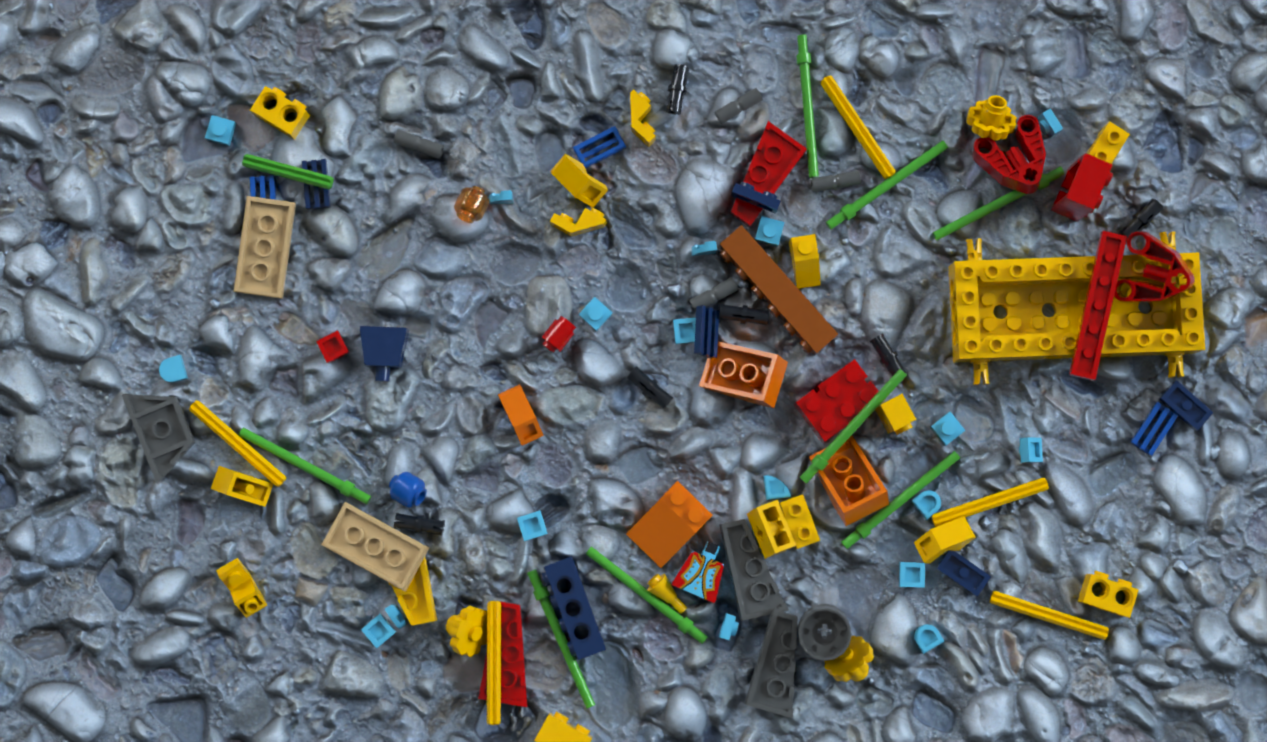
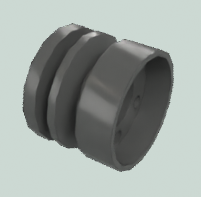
(834, 642)

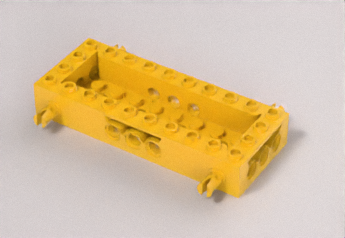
(1025, 285)

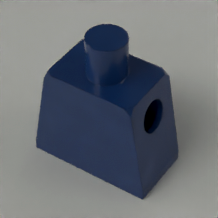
(383, 349)

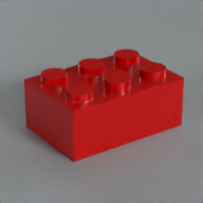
(1085, 182)
(836, 401)

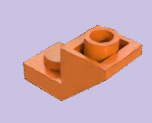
(520, 415)

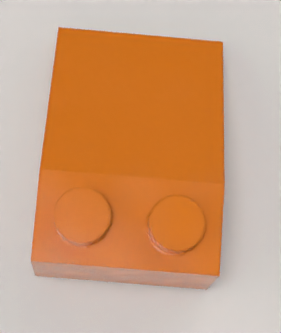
(745, 374)
(852, 483)
(669, 524)

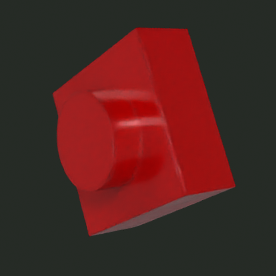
(333, 347)

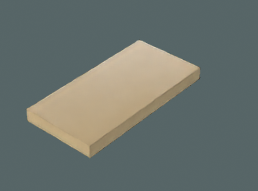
(264, 247)
(375, 546)

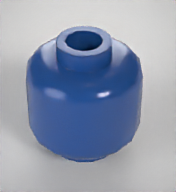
(407, 489)

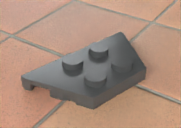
(160, 429)

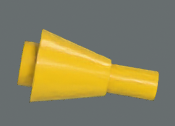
(662, 588)

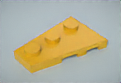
(418, 598)

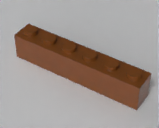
(777, 290)

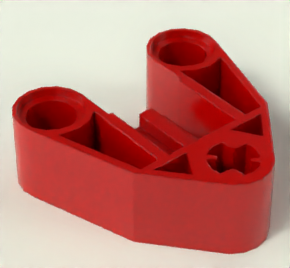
(1000, 169)
(1160, 252)

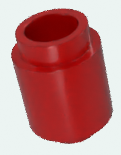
(558, 334)

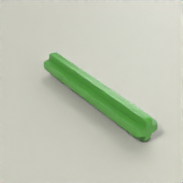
(288, 171)

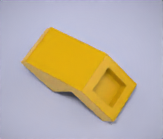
(639, 109)
(577, 181)
(588, 221)
(948, 536)
(242, 587)

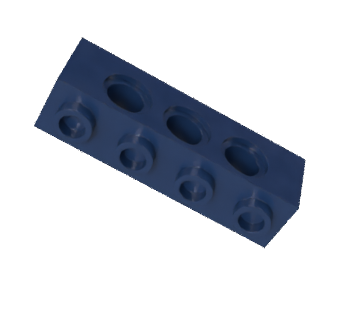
(593, 642)

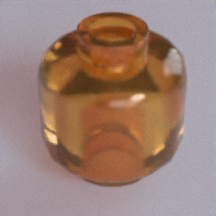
(471, 204)

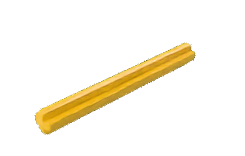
(857, 127)
(237, 443)
(990, 501)
(1049, 615)
(493, 662)

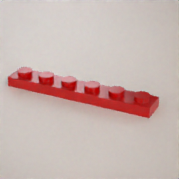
(1098, 305)

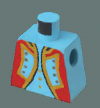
(701, 573)

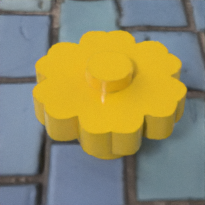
(991, 118)
(468, 631)
(853, 662)

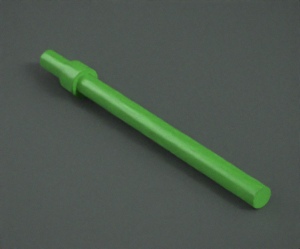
(804, 61)
(994, 205)
(849, 211)
(819, 462)
(346, 488)
(864, 529)
(541, 593)
(684, 624)

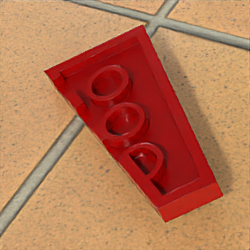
(769, 168)
(512, 658)

